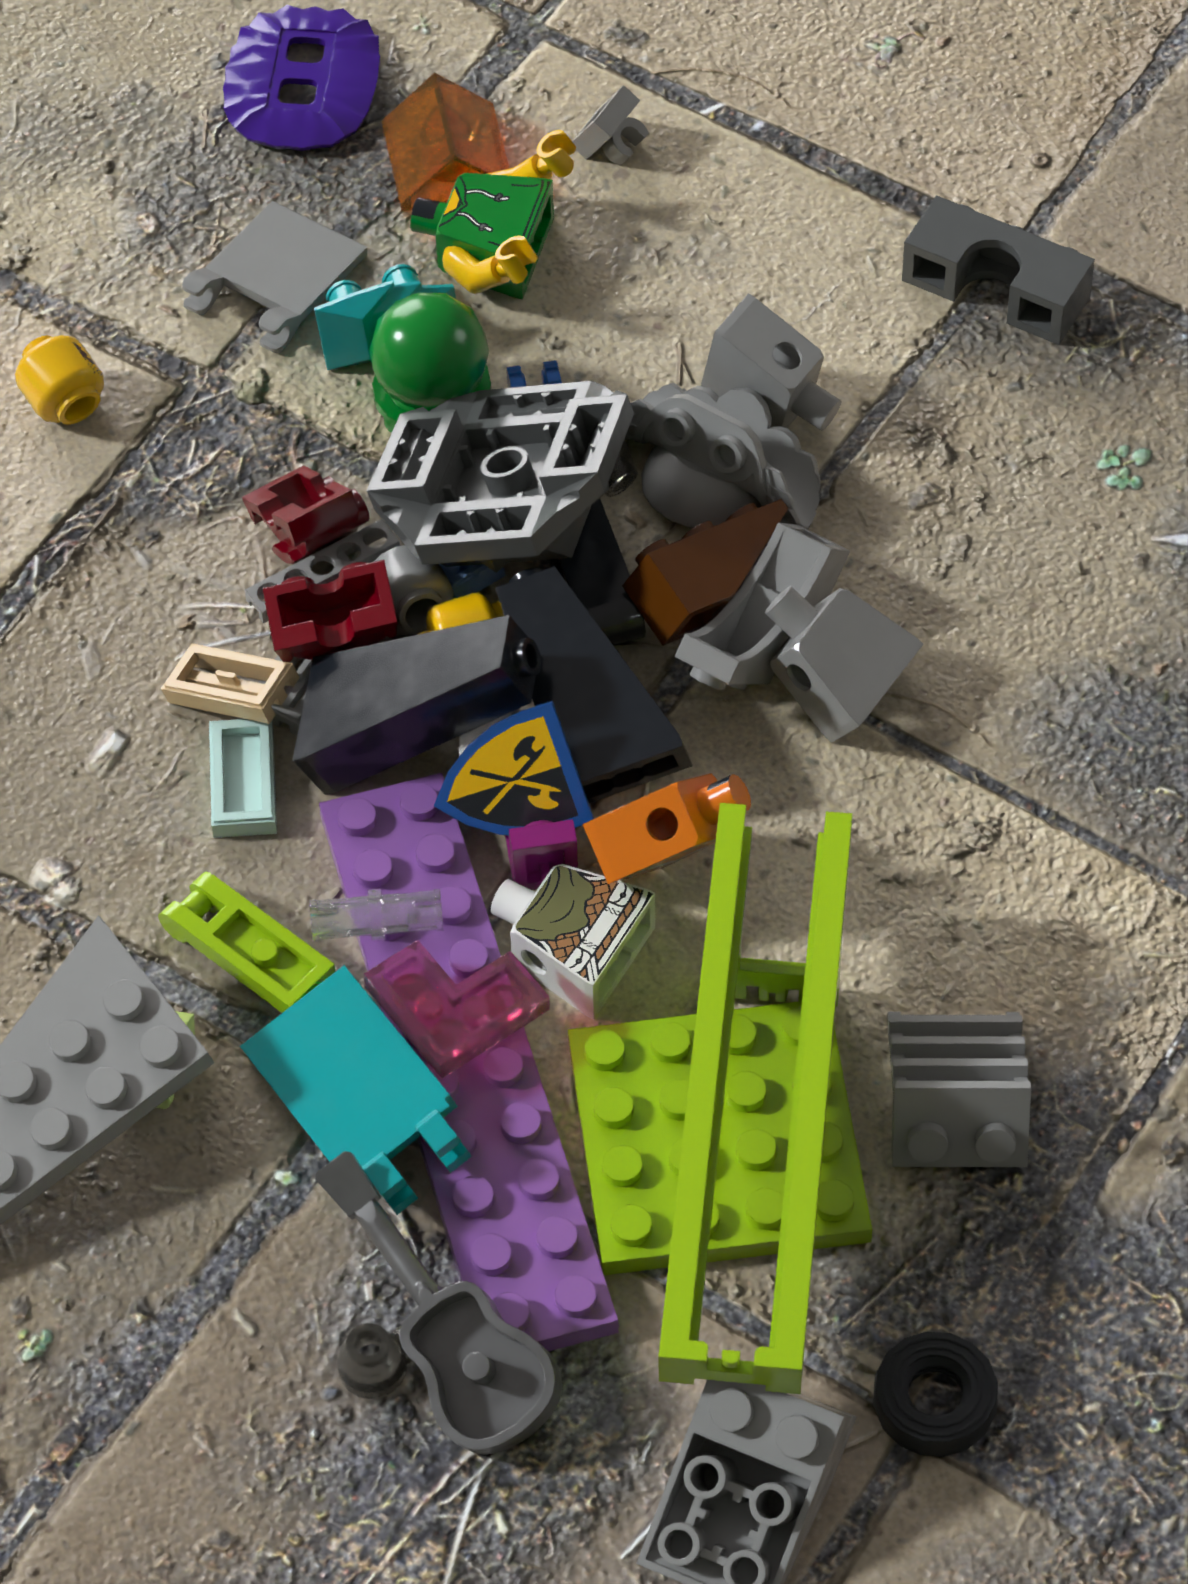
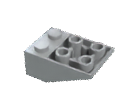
(745, 1486)

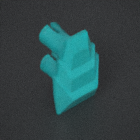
(351, 313)

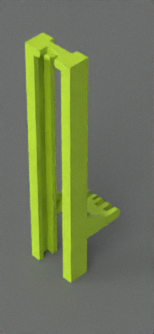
(722, 980)

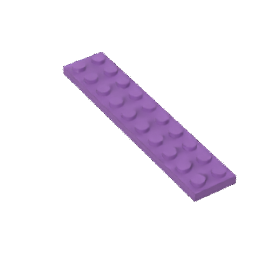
(514, 1202)

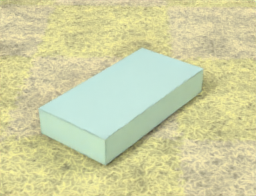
(242, 778)

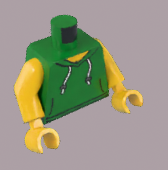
(497, 220)

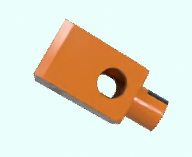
(662, 825)

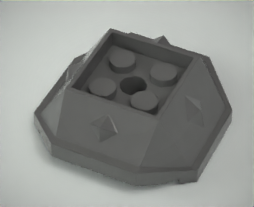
(500, 472)

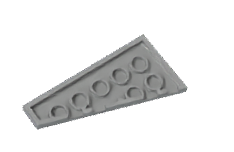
(86, 1065)

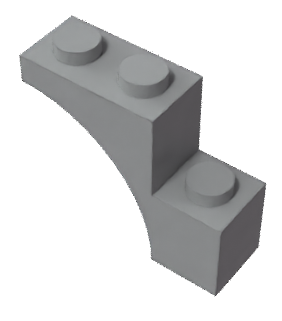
(742, 639)

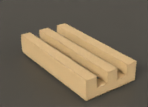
(223, 690)

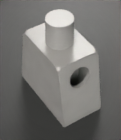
(772, 358)
(838, 657)

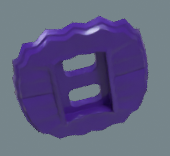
(343, 78)

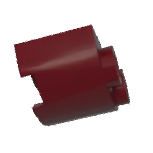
(306, 512)
(331, 616)

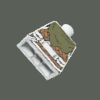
(577, 932)

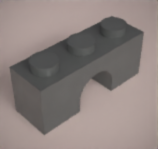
(961, 245)

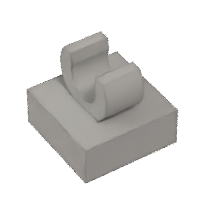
(609, 125)

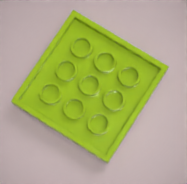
(632, 1119)

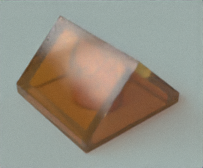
(438, 137)

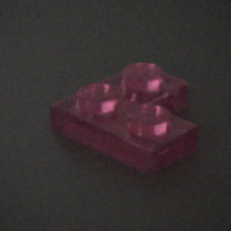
(451, 1020)

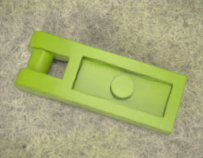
(246, 942)

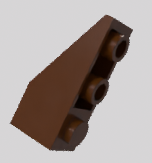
(693, 579)

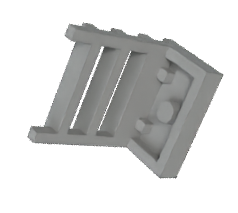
(959, 1090)

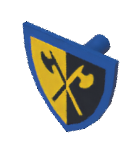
(516, 776)

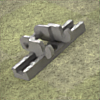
(335, 554)

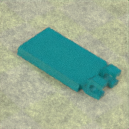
(355, 1083)

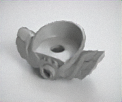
(720, 456)

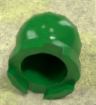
(426, 354)

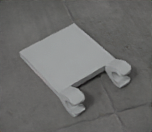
(280, 264)

